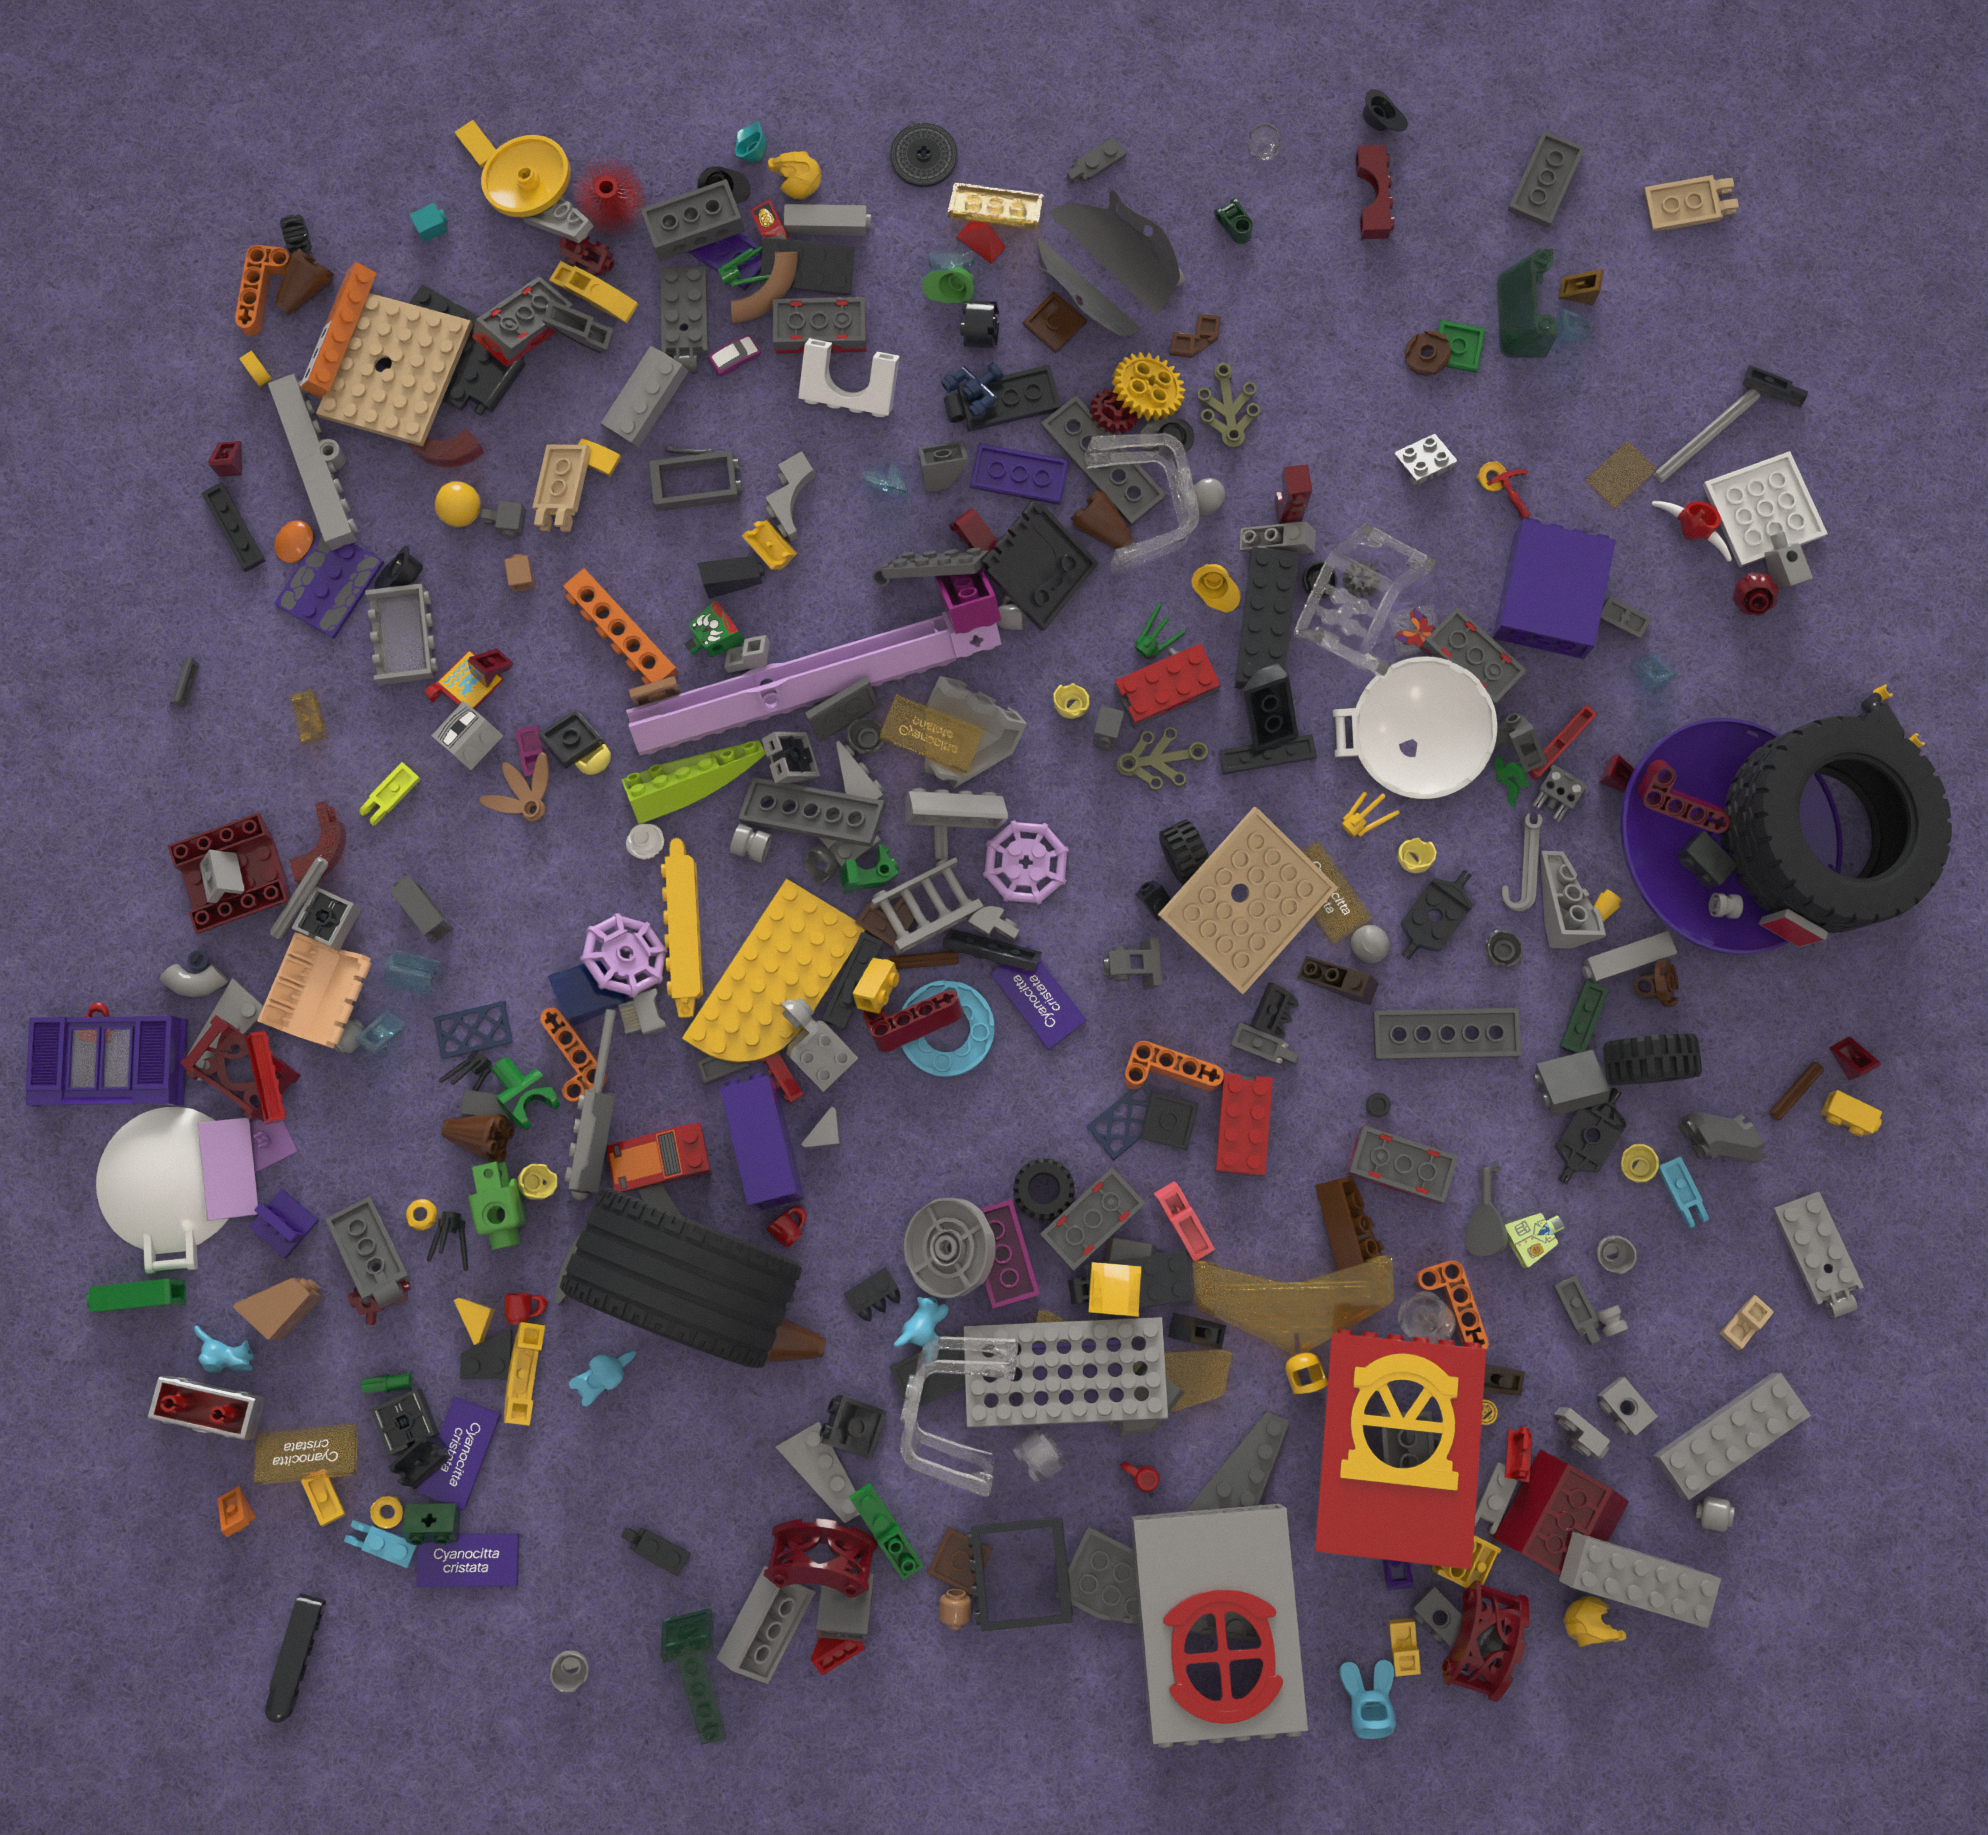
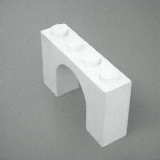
(818, 386)

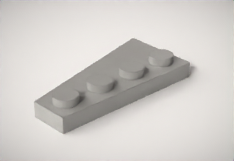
(562, 220)
(238, 1009)
(821, 1470)

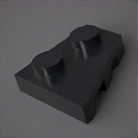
(488, 1359)

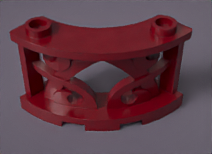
(229, 1036)
(836, 1573)
(1513, 1617)

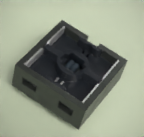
(404, 1421)

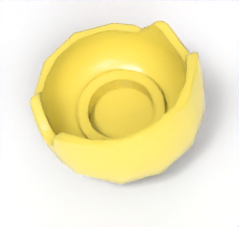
(1064, 694)
(595, 761)
(1424, 851)
(1645, 1168)
(531, 1182)

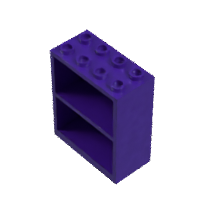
(1554, 588)
(761, 1142)

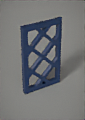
(488, 1043)
(1107, 1115)

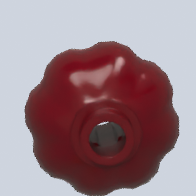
(1759, 591)

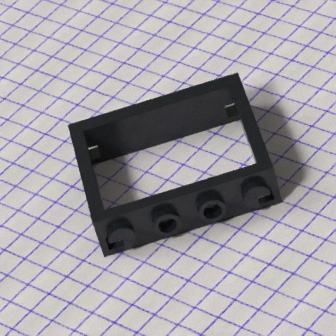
(979, 1588)

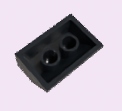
(1270, 707)

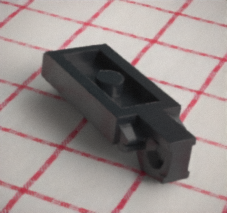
(1774, 386)
(657, 1549)

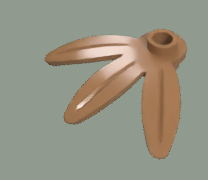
(527, 798)

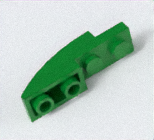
(886, 1531)

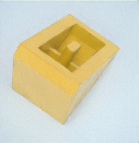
(476, 1318)

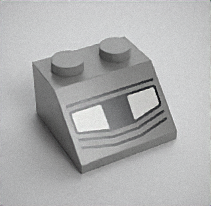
(467, 735)

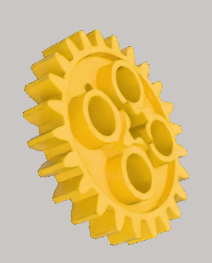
(1148, 386)

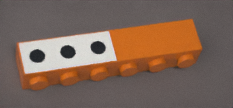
(338, 330)

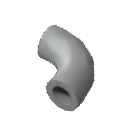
(193, 984)

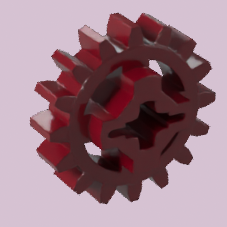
(1111, 414)

